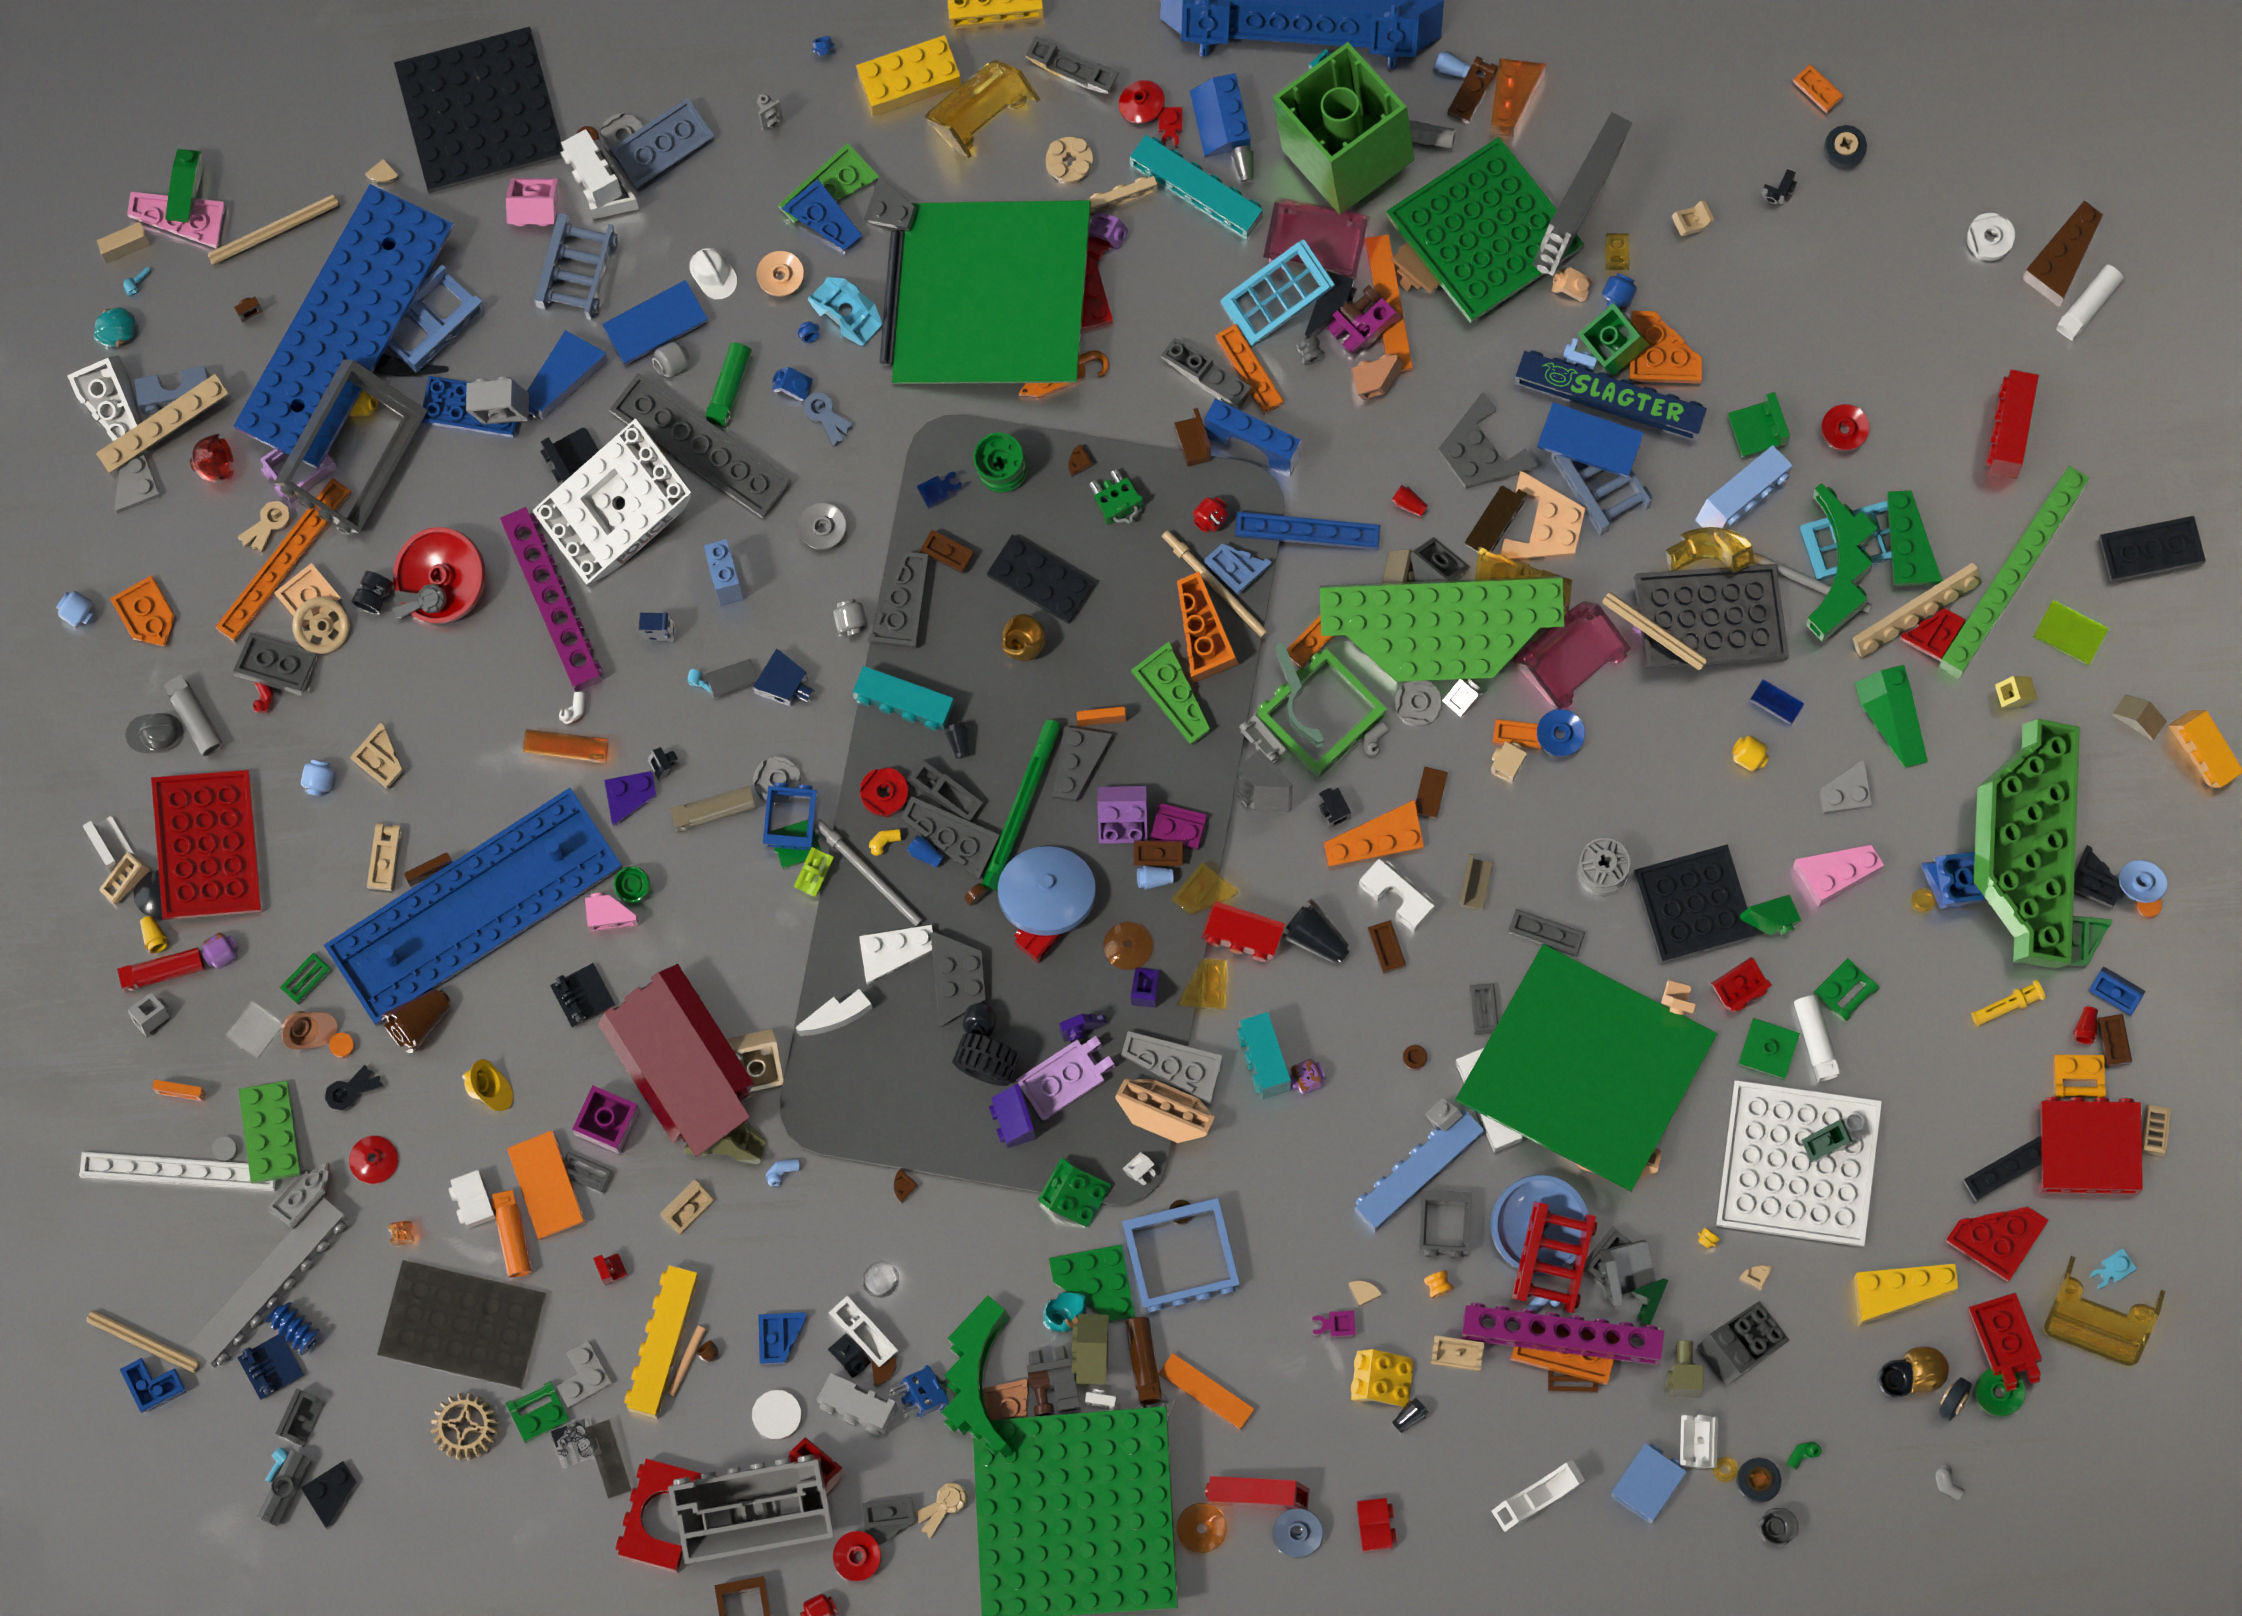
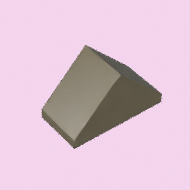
(2140, 716)

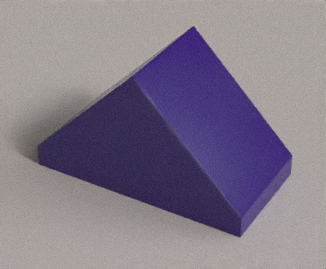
(1145, 987)

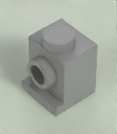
(148, 1013)

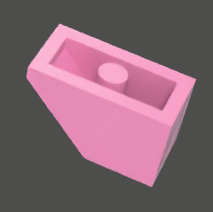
(607, 913)

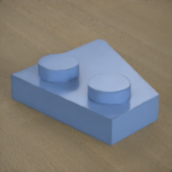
(1236, 567)

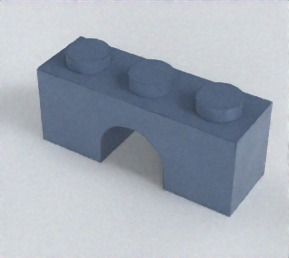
(153, 397)

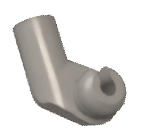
(1371, 738)
(1945, 1483)

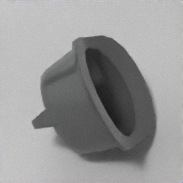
(154, 732)

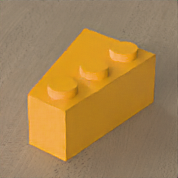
(2206, 747)

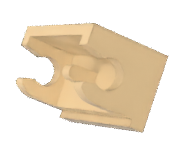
(1457, 1353)

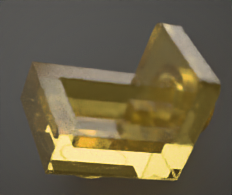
(1617, 251)

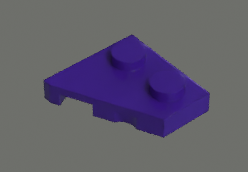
(628, 794)
(1078, 1025)

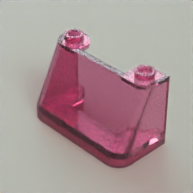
(1332, 237)
(1572, 653)

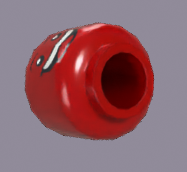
(1210, 514)

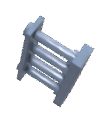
(558, 251)
(1589, 498)

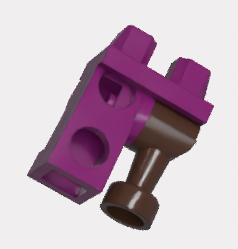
(1363, 327)

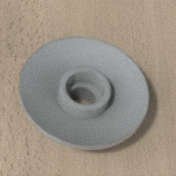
(819, 515)

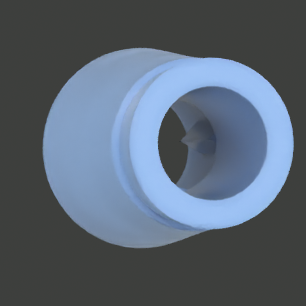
(1451, 65)
(1152, 877)

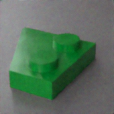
(2086, 938)

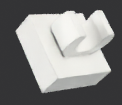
(1138, 1167)

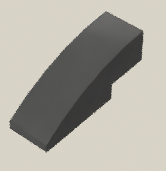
(943, 790)

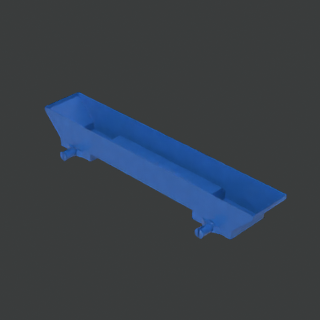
(1383, 26)

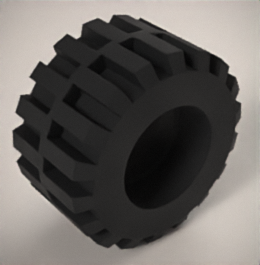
(985, 1059)

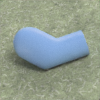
(774, 1174)

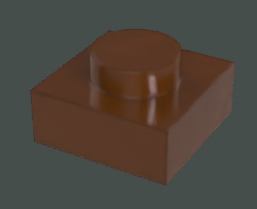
(248, 308)

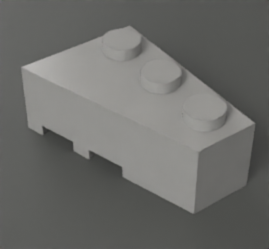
(857, 1405)

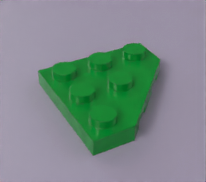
(1098, 1276)

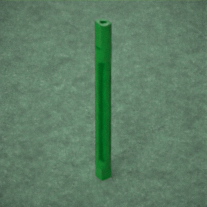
(1021, 803)

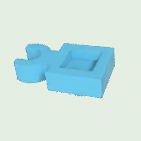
(2116, 1267)

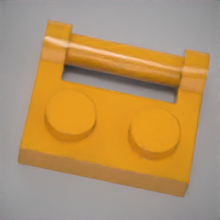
(2079, 1069)

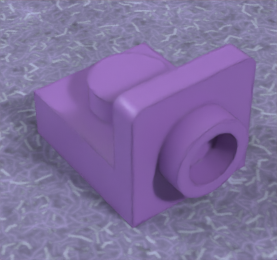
(1108, 229)

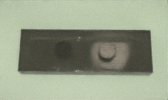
(608, 1459)

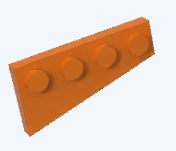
(1384, 835)

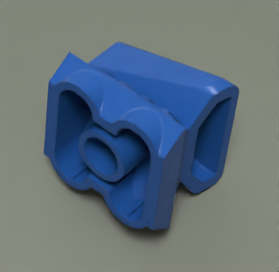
(1953, 880)

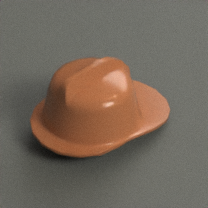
(308, 1029)

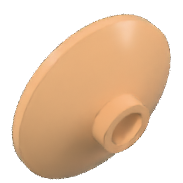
(777, 263)

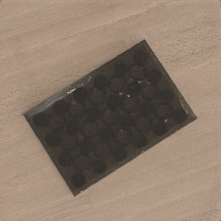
(462, 1324)

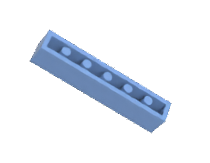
(1417, 1172)

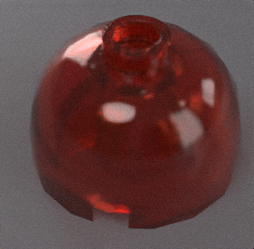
(212, 459)

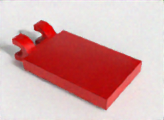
(2006, 1339)

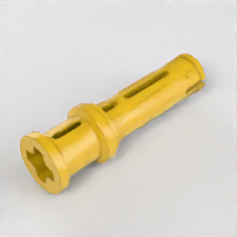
(2019, 999)

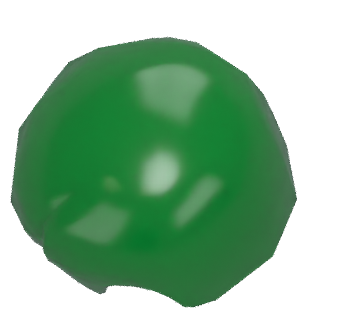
(631, 884)

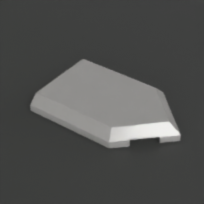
(300, 1195)

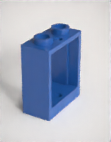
(789, 842)

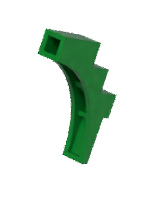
(1851, 535)
(972, 1344)

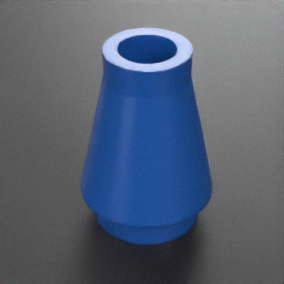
(924, 851)

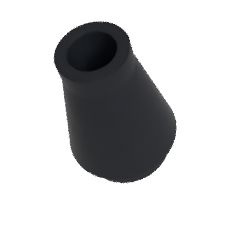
(959, 739)
(1410, 1415)

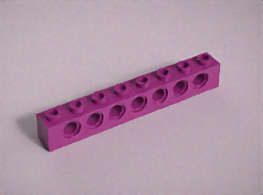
(580, 676)
(1573, 1344)

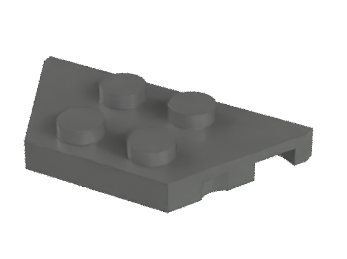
(956, 977)

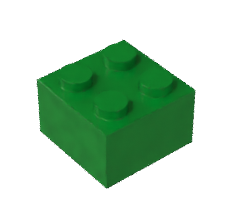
(1613, 339)

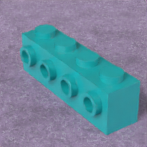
(903, 698)

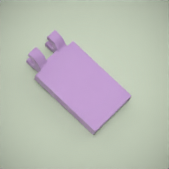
(1064, 1077)

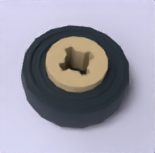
(1841, 153)
(1955, 1398)

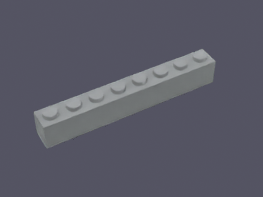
(268, 1282)

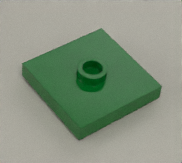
(1768, 1049)

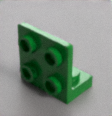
(1759, 426)
(1073, 1193)

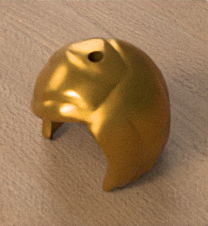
(1025, 632)
(1928, 1368)

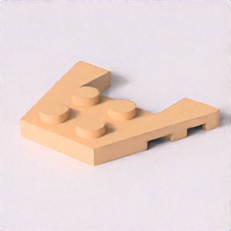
(1554, 527)

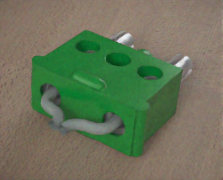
(1119, 506)

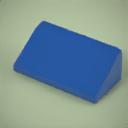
(2117, 990)

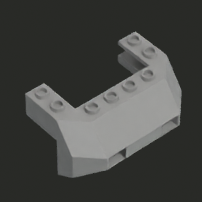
(753, 1508)

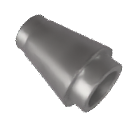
(1244, 162)

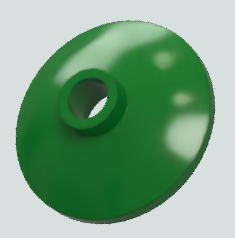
(1994, 1405)

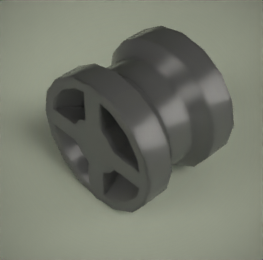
(1310, 351)

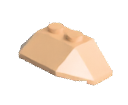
(1164, 1110)

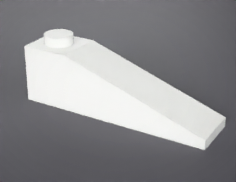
(107, 395)

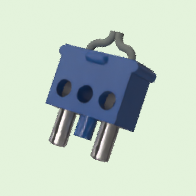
(922, 1392)

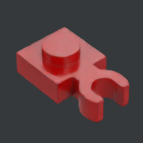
(1170, 123)

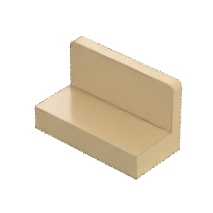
(123, 242)

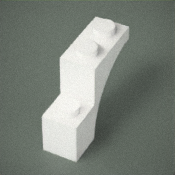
(1538, 1496)

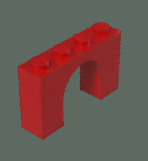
(636, 1542)

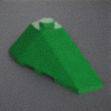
(1891, 706)

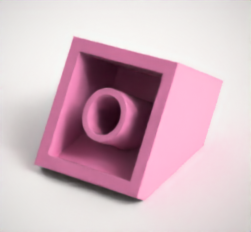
(532, 201)

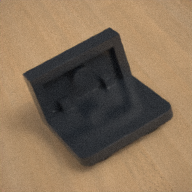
(568, 453)

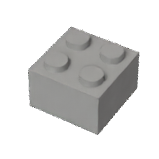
(497, 401)

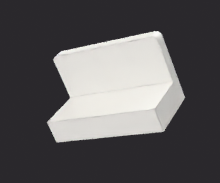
(108, 841)

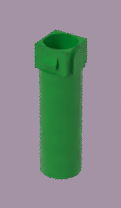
(728, 384)

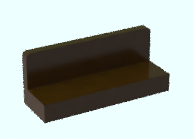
(1496, 519)

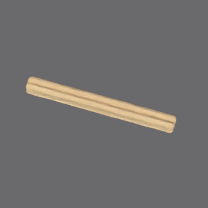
(1654, 630)
(143, 1341)

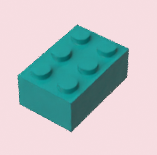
(1263, 1056)

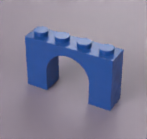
(1227, 422)

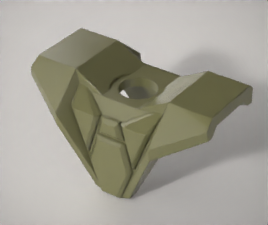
(743, 1144)

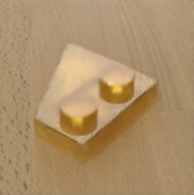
(1202, 891)
(1206, 986)

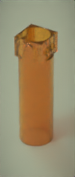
(566, 745)

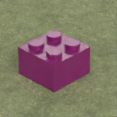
(606, 1119)

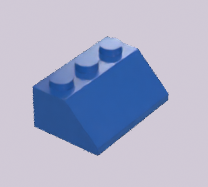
(1220, 115)

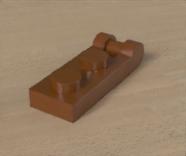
(1472, 90)

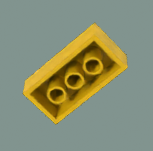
(908, 75)

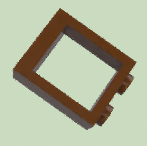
(740, 1587)

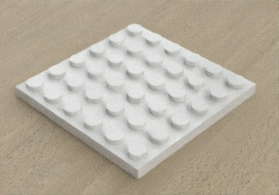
(1770, 1178)

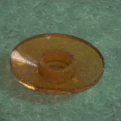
(1130, 957)
(1197, 1515)

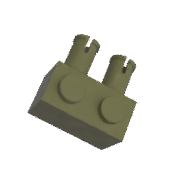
(1685, 1377)

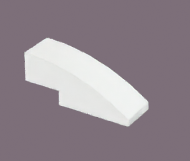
(835, 1015)
(862, 1331)

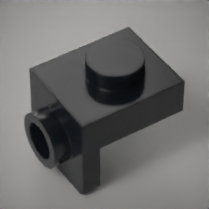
(1786, 187)
(849, 1355)

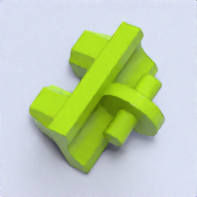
(813, 872)

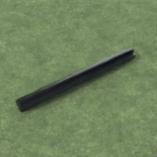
(891, 298)

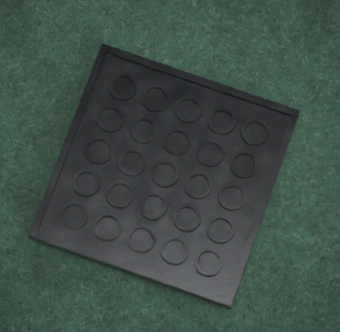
(479, 109)

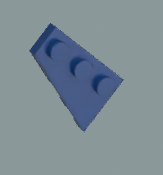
(824, 215)

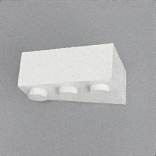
(622, 204)

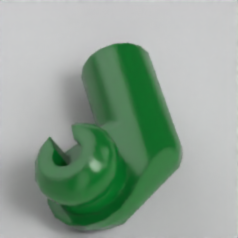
(1803, 1451)

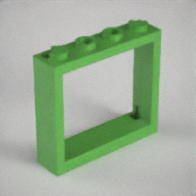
(1320, 767)

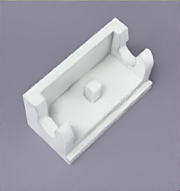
(1699, 1441)

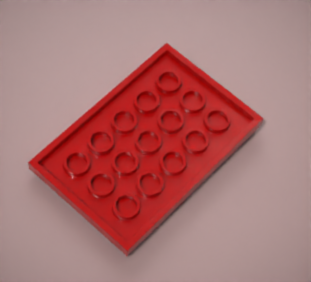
(205, 844)

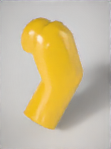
(882, 838)

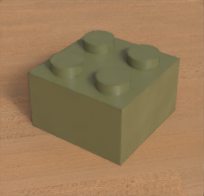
(1090, 1349)

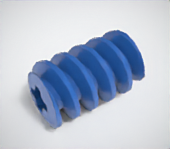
(293, 1327)

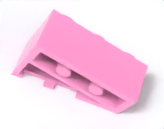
(1837, 872)

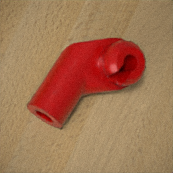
(265, 699)

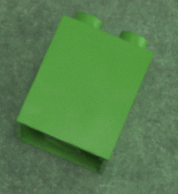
(1344, 128)

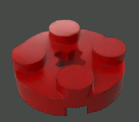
(871, 796)

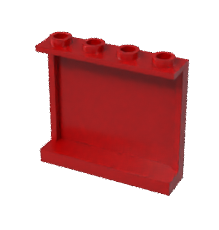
(2091, 1146)

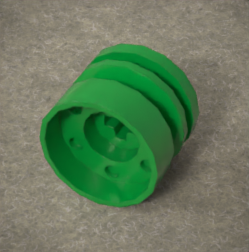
(997, 450)

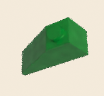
(184, 185)

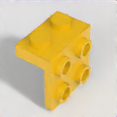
(1382, 1377)

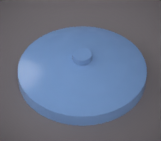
(1046, 890)
(1513, 1212)

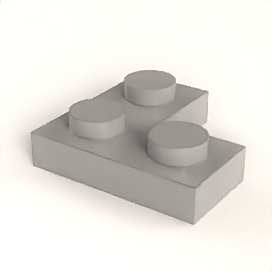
(589, 1379)

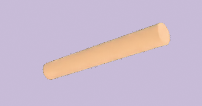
(685, 1361)

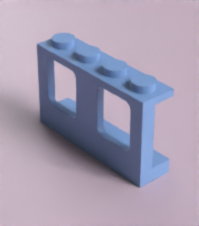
(439, 330)

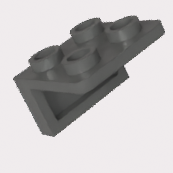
(1625, 1269)

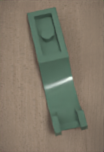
(1312, 735)

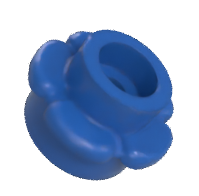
(823, 45)
(808, 332)

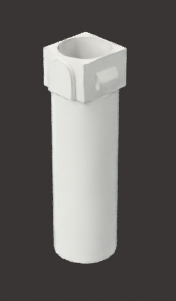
(2090, 302)
(1817, 1038)

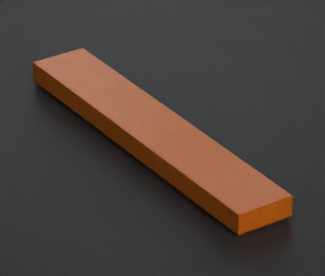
(1386, 285)

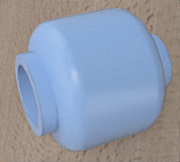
(75, 608)
(317, 777)

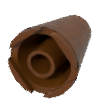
(415, 1019)

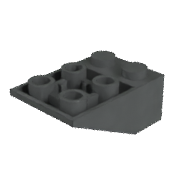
(1742, 1343)

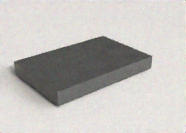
(275, 663)

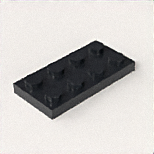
(2152, 548)
(1040, 579)

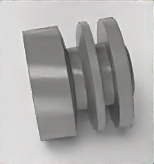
(1599, 879)

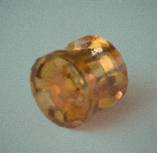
(401, 1233)

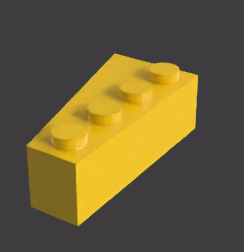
(1897, 1290)

